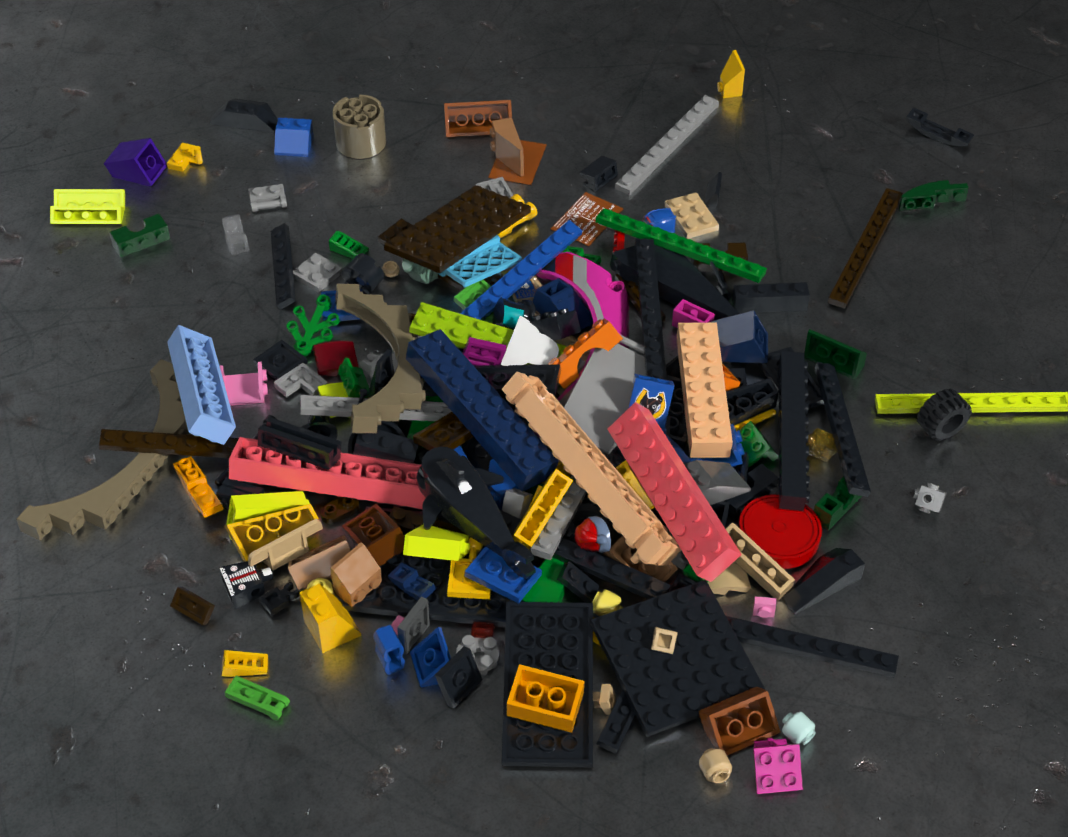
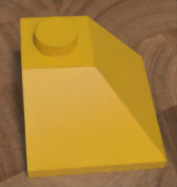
(732, 77)

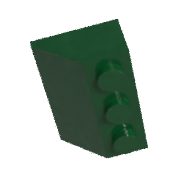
(824, 349)

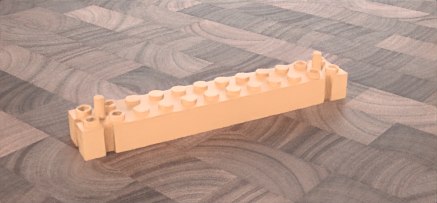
(592, 470)

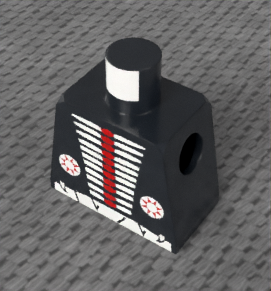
(244, 582)

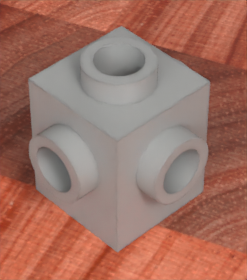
(937, 498)

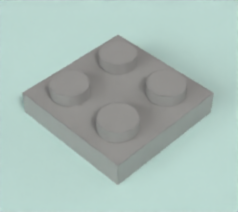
(317, 272)

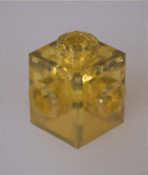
(821, 445)

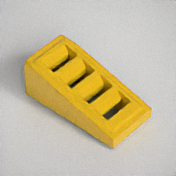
(234, 669)

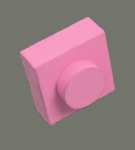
(764, 607)

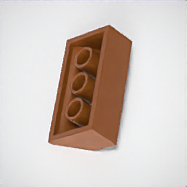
(474, 117)

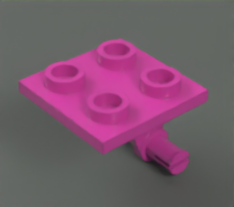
(777, 766)

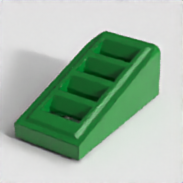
(339, 239)

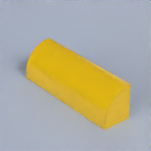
(541, 508)

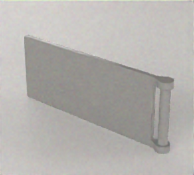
(605, 390)

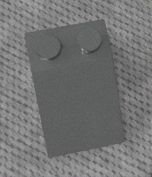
(717, 480)

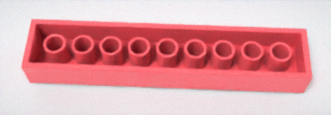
(349, 477)
(674, 493)

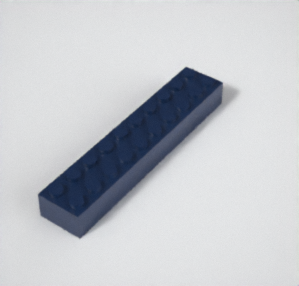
(481, 410)

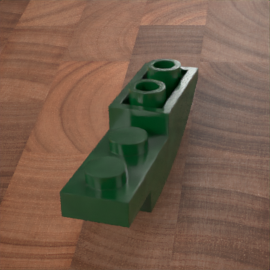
(934, 192)

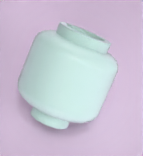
(798, 728)

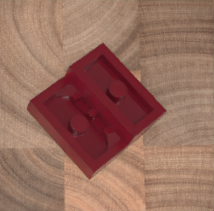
(331, 356)

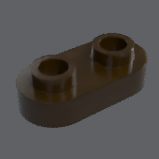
(341, 509)

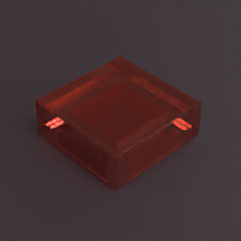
(482, 629)

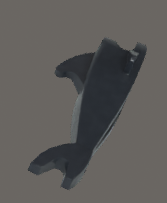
(463, 498)

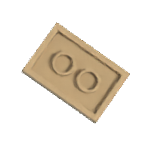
(692, 215)

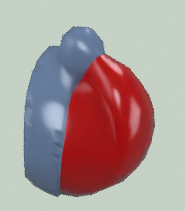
(593, 535)

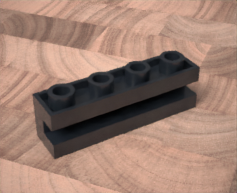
(299, 443)

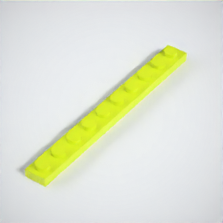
(979, 402)

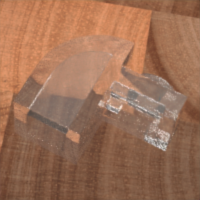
(234, 235)

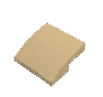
(732, 579)

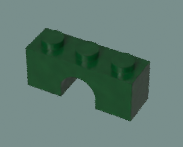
(128, 242)
(832, 508)

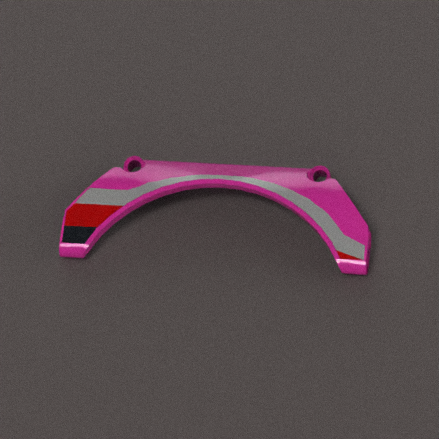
(597, 290)

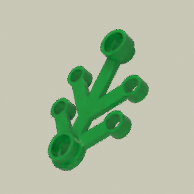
(312, 327)

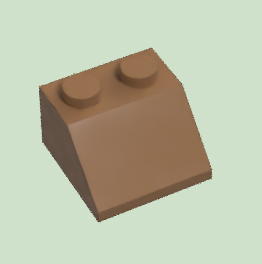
(355, 575)

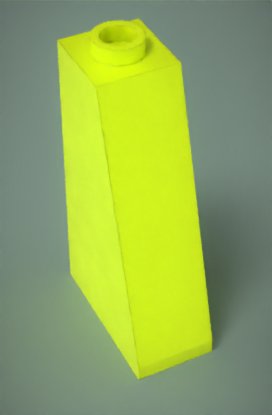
(256, 505)

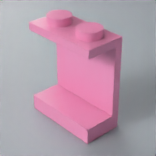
(246, 388)

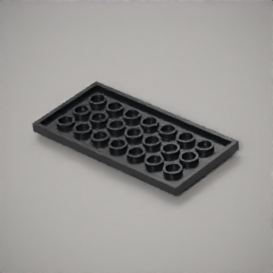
(558, 641)

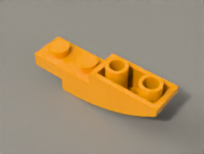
(197, 487)

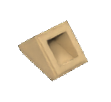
(664, 640)

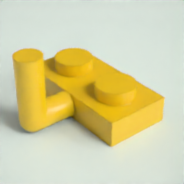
(184, 156)

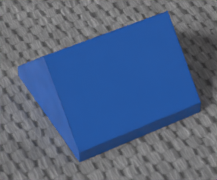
(430, 657)

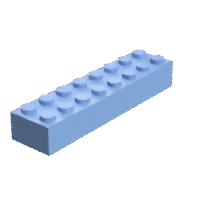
(201, 385)

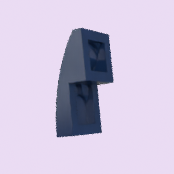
(410, 582)

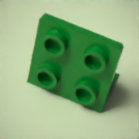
(756, 444)

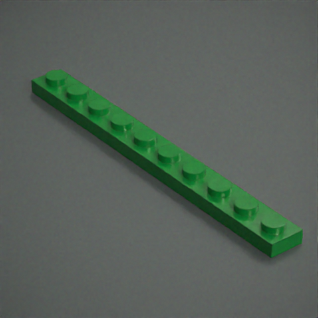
(681, 245)

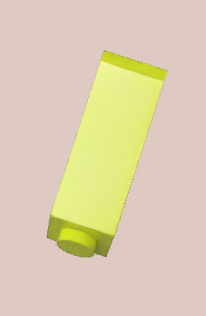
(436, 543)

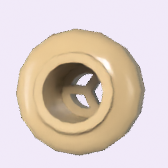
(715, 765)

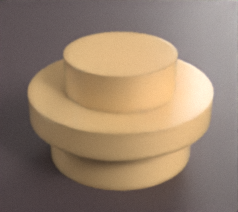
(390, 269)

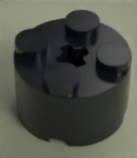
(364, 272)

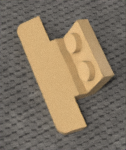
(286, 547)

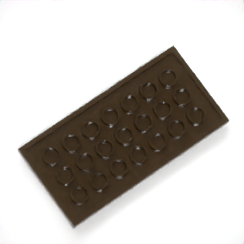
(457, 228)

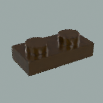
(192, 605)

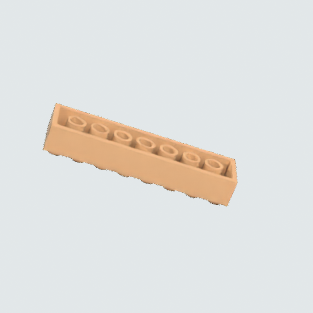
(704, 391)

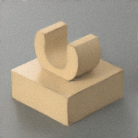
(605, 698)

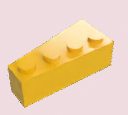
(259, 531)

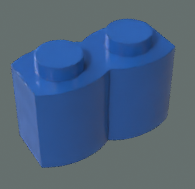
(389, 649)

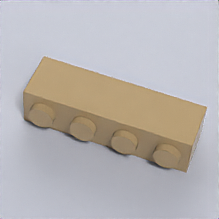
(760, 564)

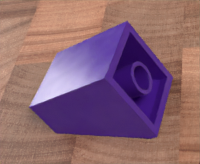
(136, 162)

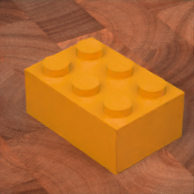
(545, 698)

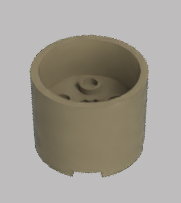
(359, 126)

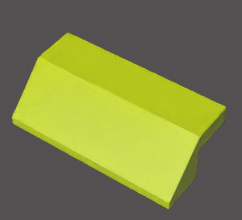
(88, 206)

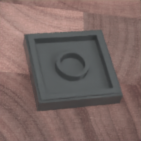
(414, 625)

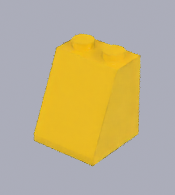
(327, 618)

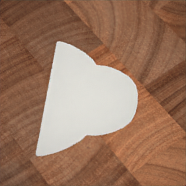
(529, 346)

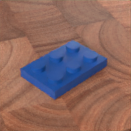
(494, 573)

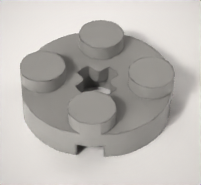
(487, 647)

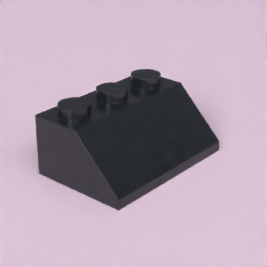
(386, 446)

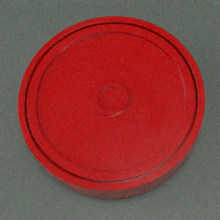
(783, 534)

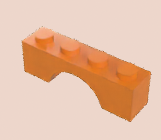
(602, 336)

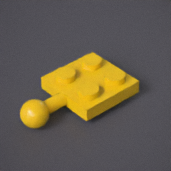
(461, 586)

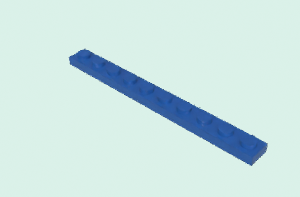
(524, 271)

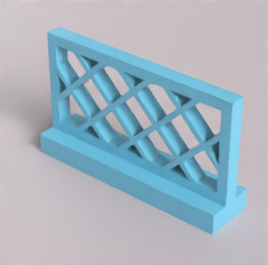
(479, 256)

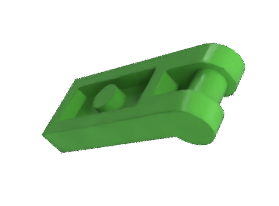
(257, 697)

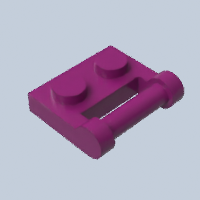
(484, 352)

